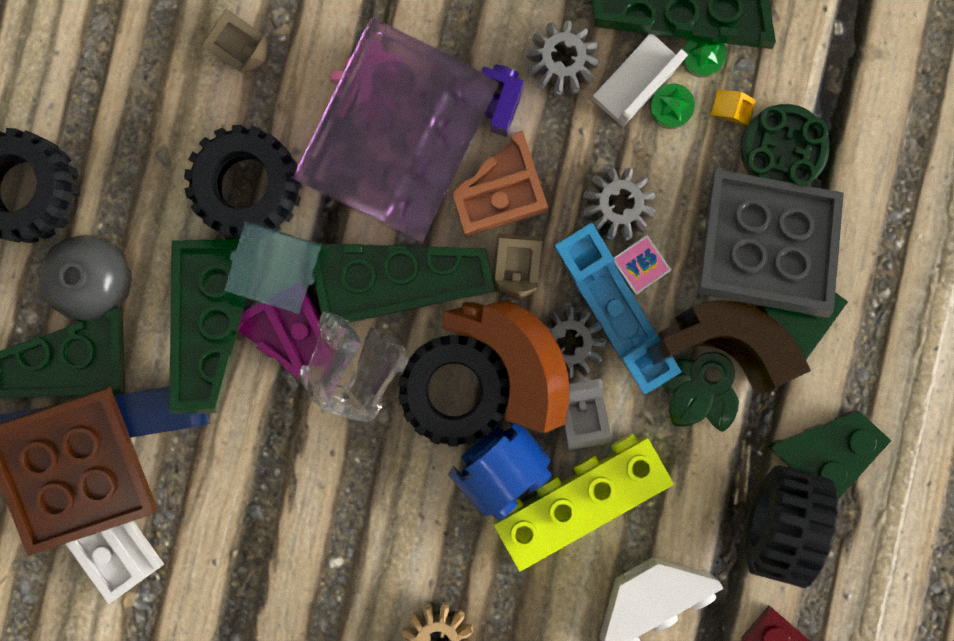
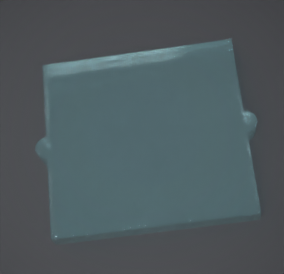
(272, 267)

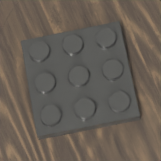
(771, 243)

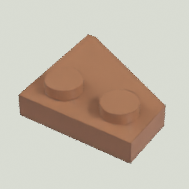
(501, 190)

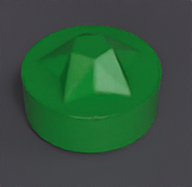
(703, 57)
(672, 106)

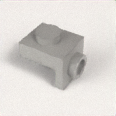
(586, 415)

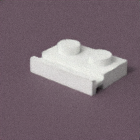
(116, 559)

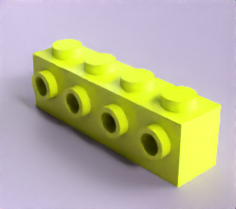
(583, 501)

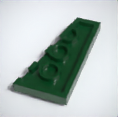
(705, 20)
(391, 279)
(201, 324)

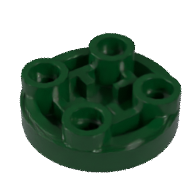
(785, 145)

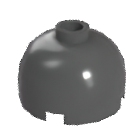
(84, 277)

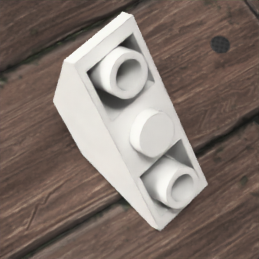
(653, 597)

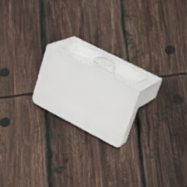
(638, 79)

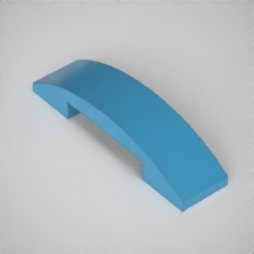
(614, 306)

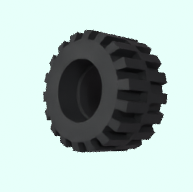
(214, 161)
(52, 192)
(453, 429)
(791, 526)

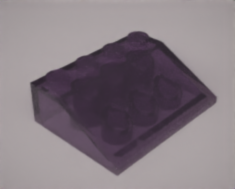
(396, 130)

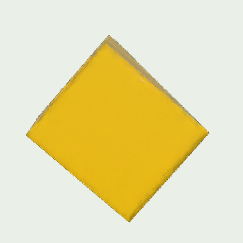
(733, 106)

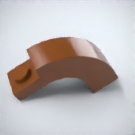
(531, 357)

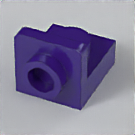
(503, 106)

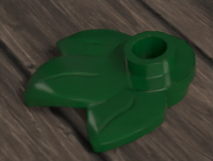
(698, 397)

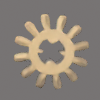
(440, 622)

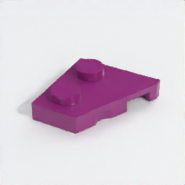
(283, 333)

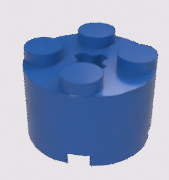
(501, 470)

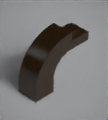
(744, 332)

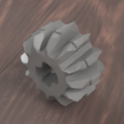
(569, 45)
(627, 217)

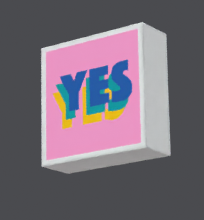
(641, 265)

